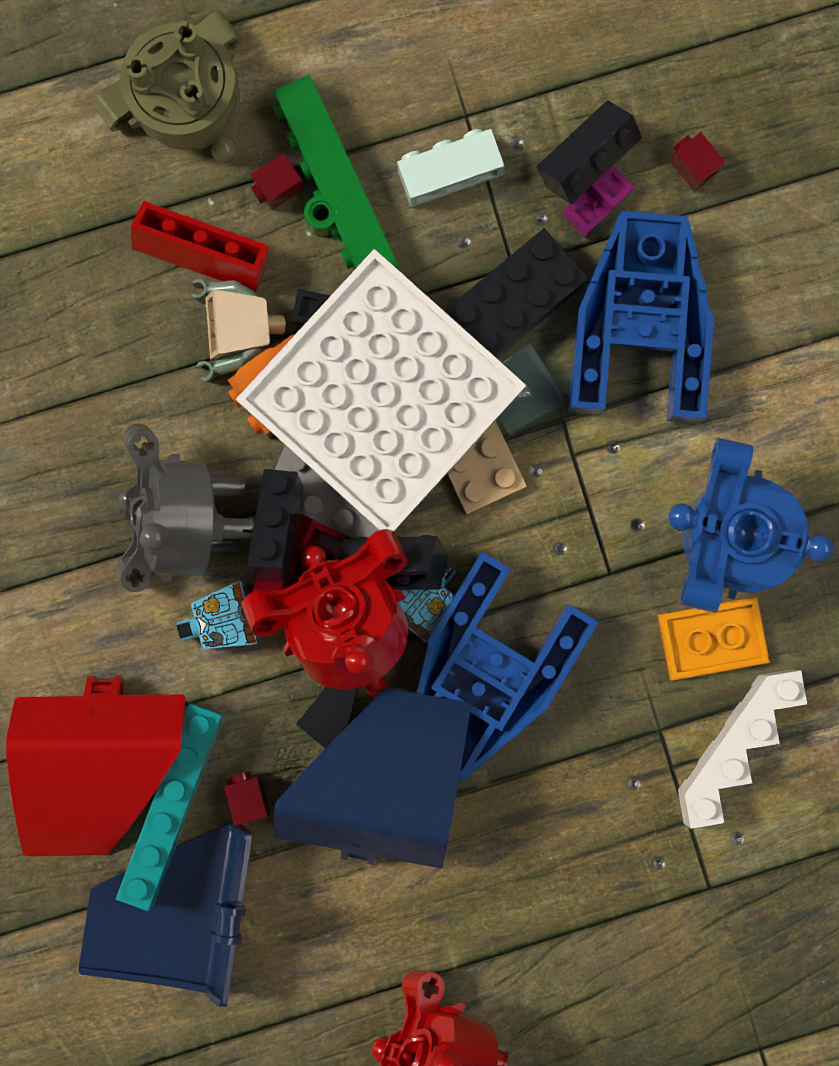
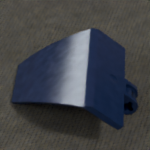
(383, 783)
(190, 929)

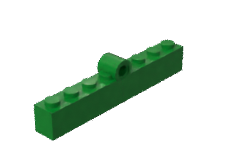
(332, 173)

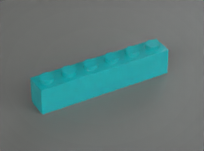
(170, 809)

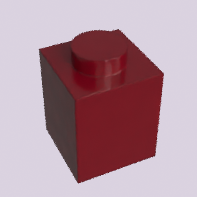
(696, 160)
(276, 182)
(247, 798)

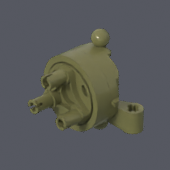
(179, 86)

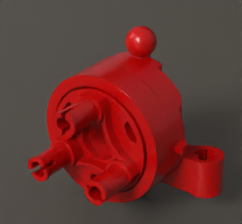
(340, 615)
(437, 1034)

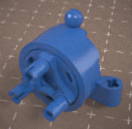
(741, 532)

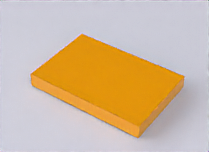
(713, 642)

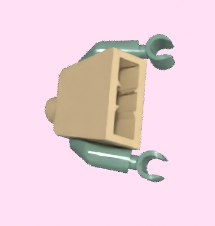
(236, 325)

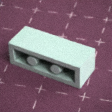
(450, 167)

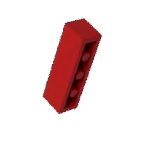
(198, 246)

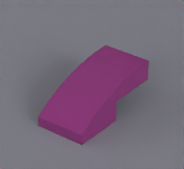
(598, 201)

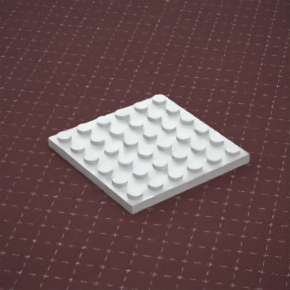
(381, 392)

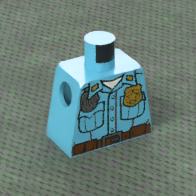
(427, 607)
(219, 619)

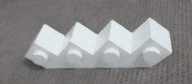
(726, 757)

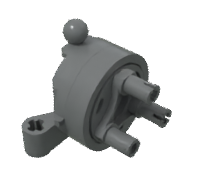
(174, 515)

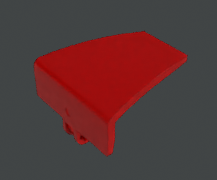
(88, 764)

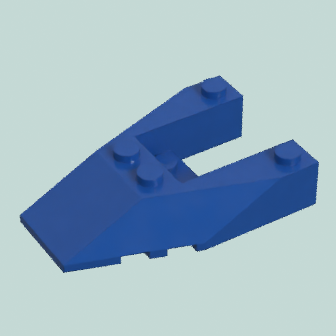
(646, 298)
(497, 681)

